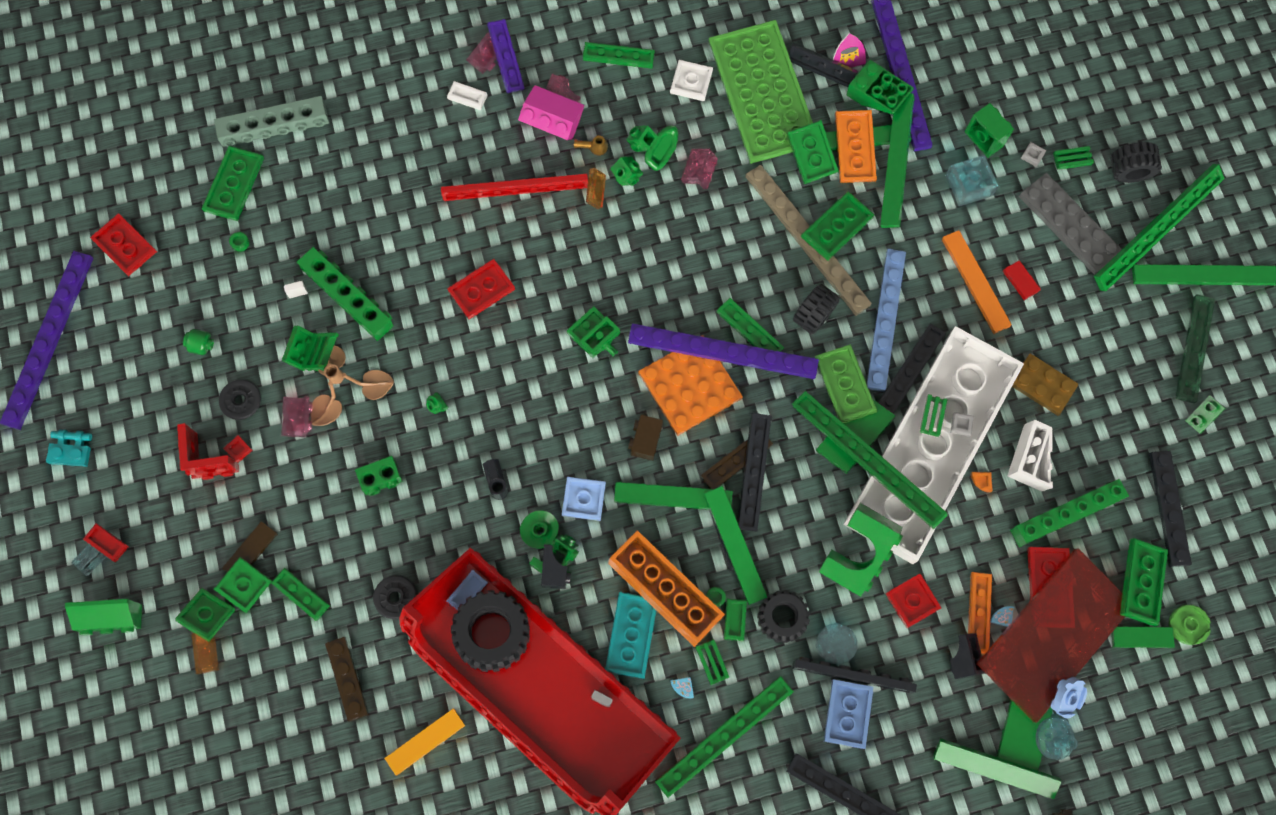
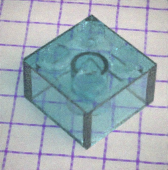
(971, 180)

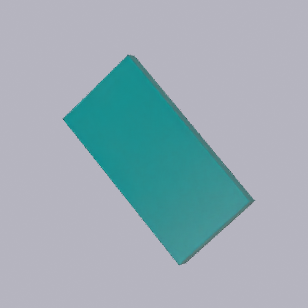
(631, 636)

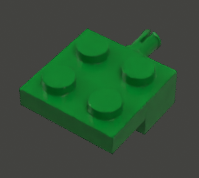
(594, 333)

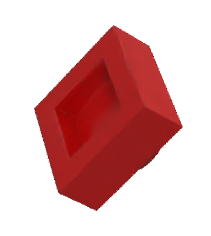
(237, 449)

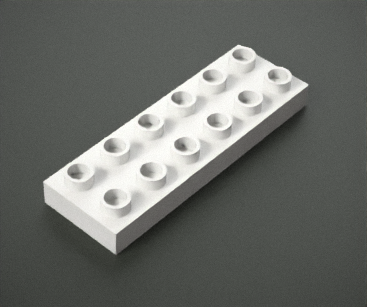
(976, 384)

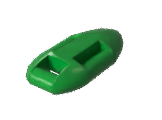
(662, 148)

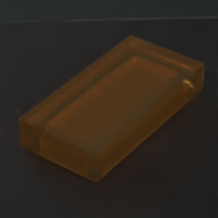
(595, 188)

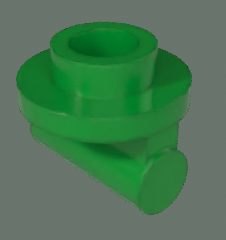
(436, 404)

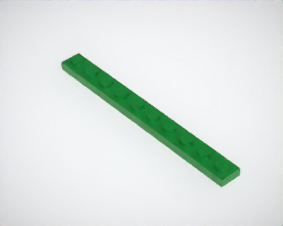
(1159, 227)
(870, 460)

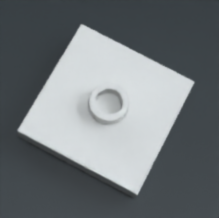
(691, 80)

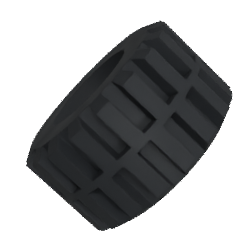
(1136, 162)
(816, 308)
(797, 606)

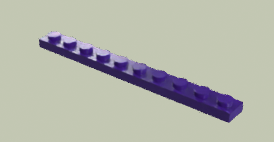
(900, 67)
(46, 341)
(723, 351)

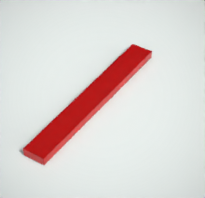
(514, 187)

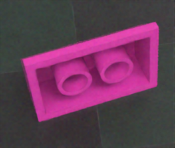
(551, 112)

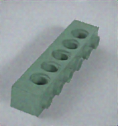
(263, 117)

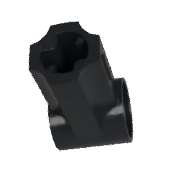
(495, 478)

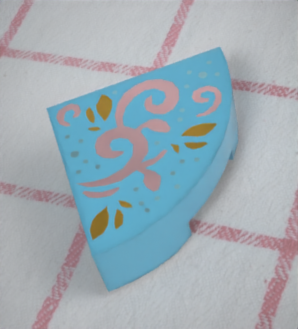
(1003, 616)
(683, 687)

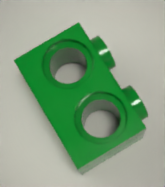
(378, 471)

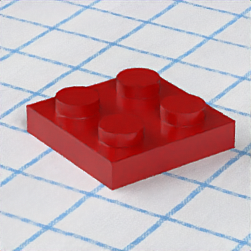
(913, 600)

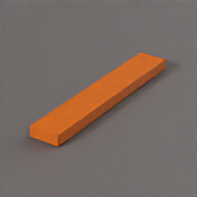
(976, 282)

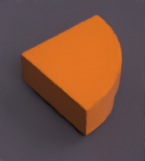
(982, 480)

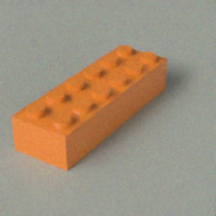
(665, 588)

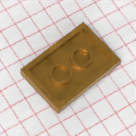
(1044, 384)

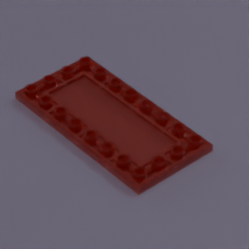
(1054, 635)

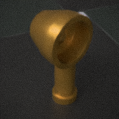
(596, 149)

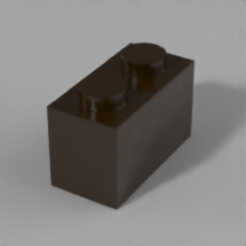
(646, 437)

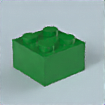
(989, 130)

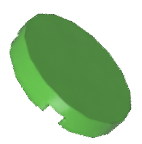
(1190, 624)

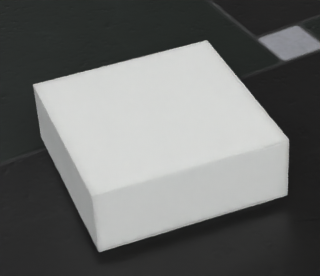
(295, 289)

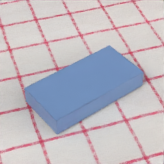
(469, 587)

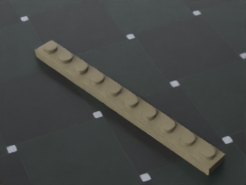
(796, 226)

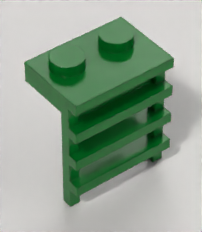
(309, 349)

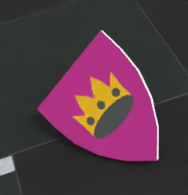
(850, 52)

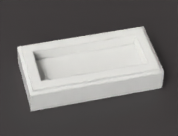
(467, 95)

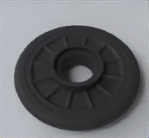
(245, 409)
(385, 588)

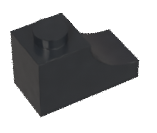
(553, 573)
(965, 660)

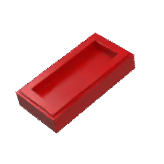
(1021, 280)
(105, 542)

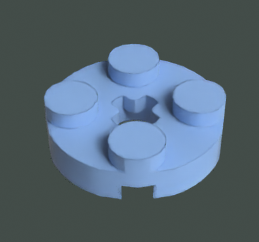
(1069, 697)

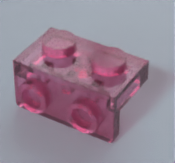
(483, 55)
(699, 167)
(296, 417)

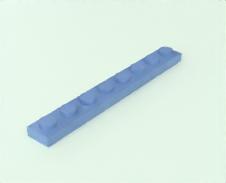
(885, 320)

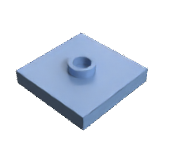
(583, 498)

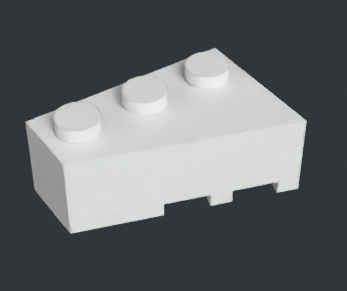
(1032, 456)

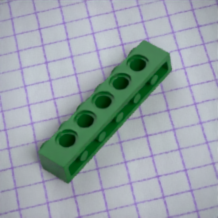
(313, 260)
(1069, 513)

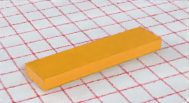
(424, 742)

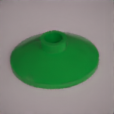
(533, 523)

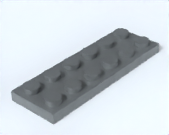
(1070, 223)

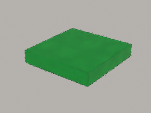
(243, 585)
(205, 614)

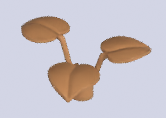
(326, 408)

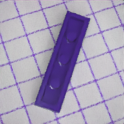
(505, 56)

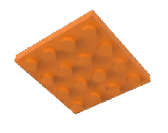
(689, 389)

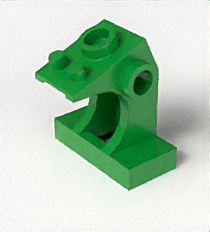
(563, 544)

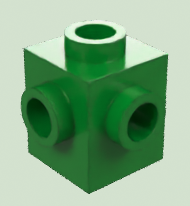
(641, 138)
(626, 171)

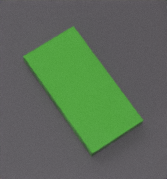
(845, 384)

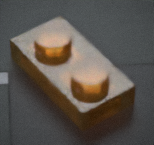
(204, 654)

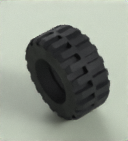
(482, 605)

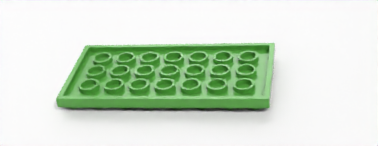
(760, 88)

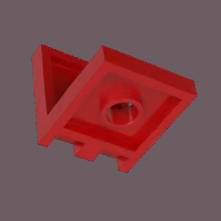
(201, 468)

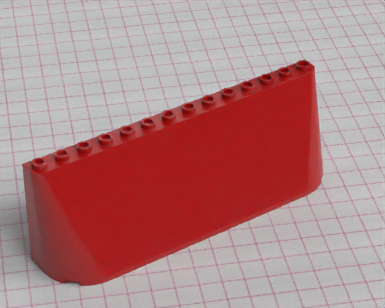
(545, 697)

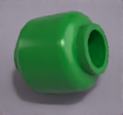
(198, 341)

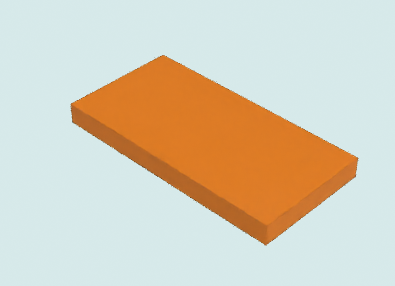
(855, 146)

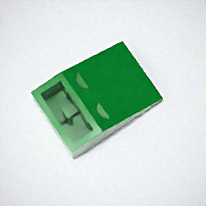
(878, 88)

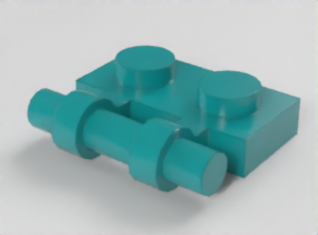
(69, 454)

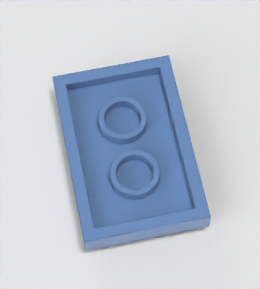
(848, 714)

